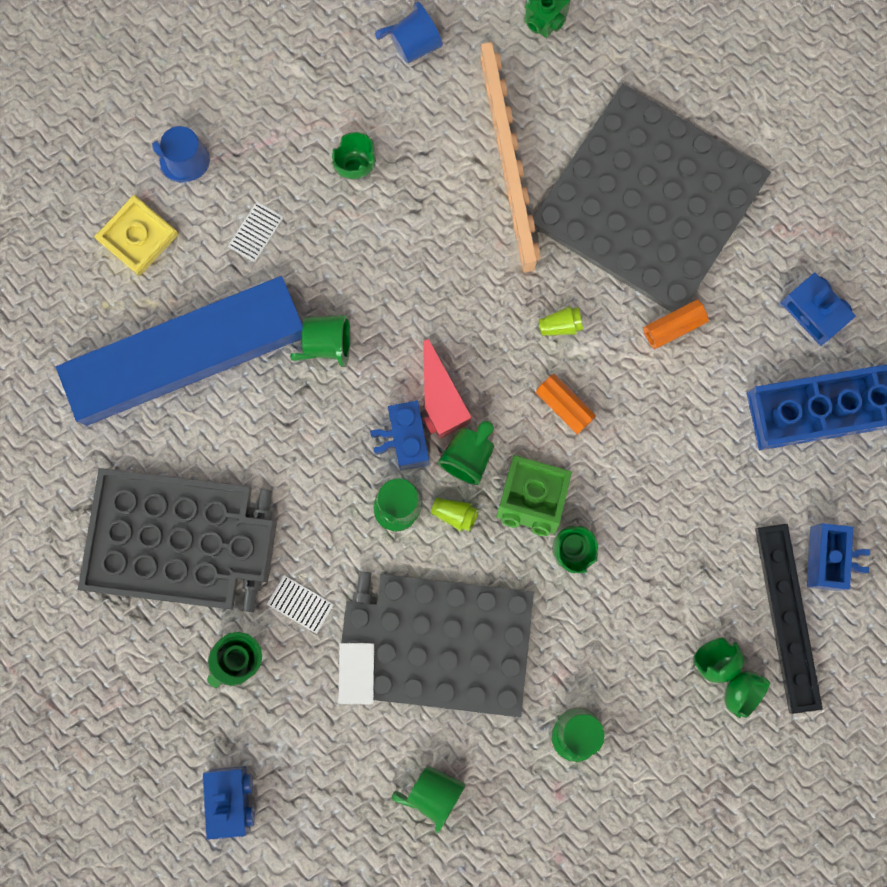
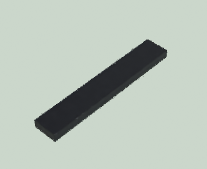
(788, 619)

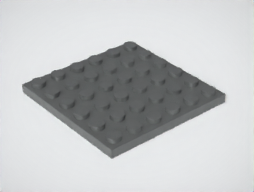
(650, 199)

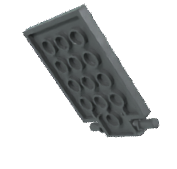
(176, 540)
(444, 642)

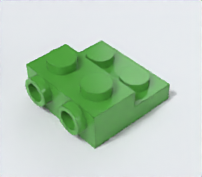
(534, 496)

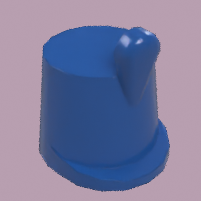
(413, 35)
(181, 155)

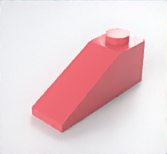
(442, 401)

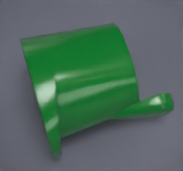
(325, 338)
(468, 454)
(397, 505)
(233, 660)
(577, 734)
(433, 795)

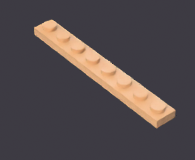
(512, 168)

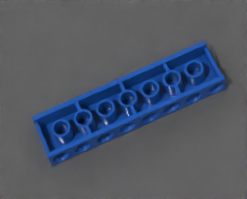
(180, 351)
(819, 407)

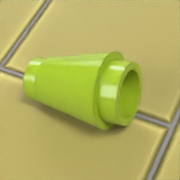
(562, 322)
(455, 513)

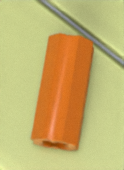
(676, 324)
(565, 404)

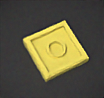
(136, 235)

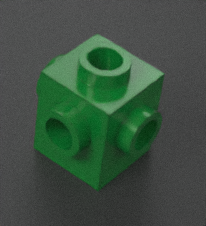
(546, 15)

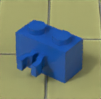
(818, 308)
(406, 434)
(832, 557)
(228, 802)

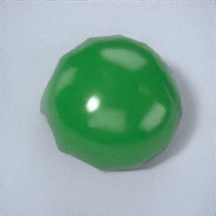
(354, 156)
(575, 549)
(719, 660)
(745, 693)

